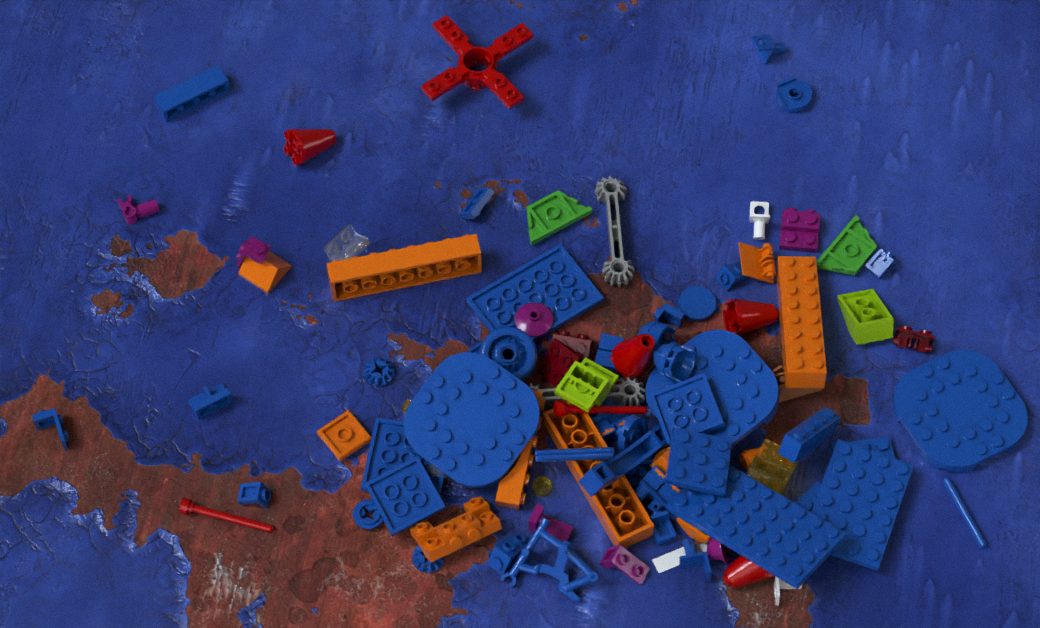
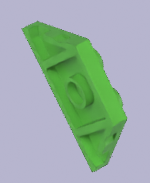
(553, 215)
(848, 250)

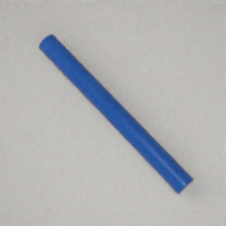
(965, 513)

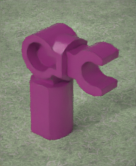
(132, 214)

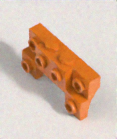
(457, 532)

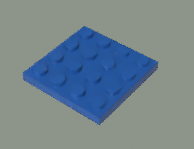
(390, 449)

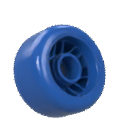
(515, 341)

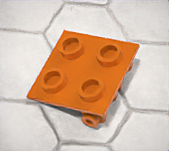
(757, 262)

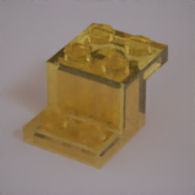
(772, 468)

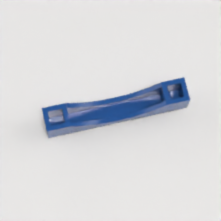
(613, 469)

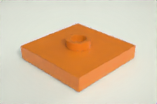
(344, 435)

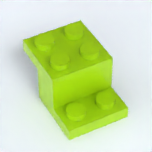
(586, 384)

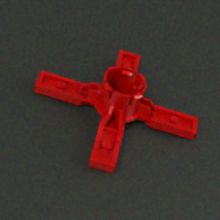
(468, 54)

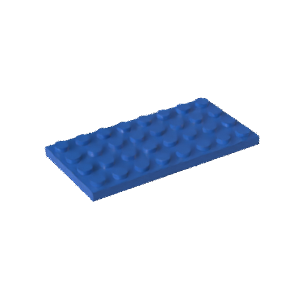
(761, 526)

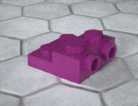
(799, 230)

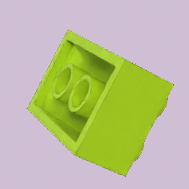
(866, 316)

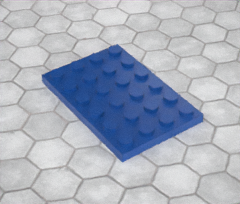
(548, 280)
(862, 499)

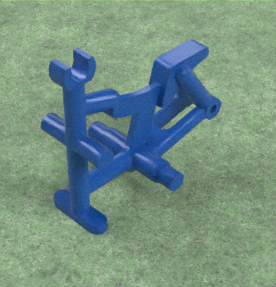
(565, 551)

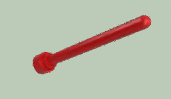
(562, 409)
(188, 506)

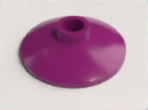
(534, 326)

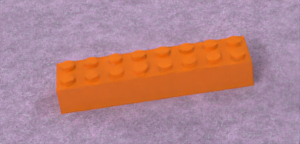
(404, 267)
(800, 322)
(615, 505)

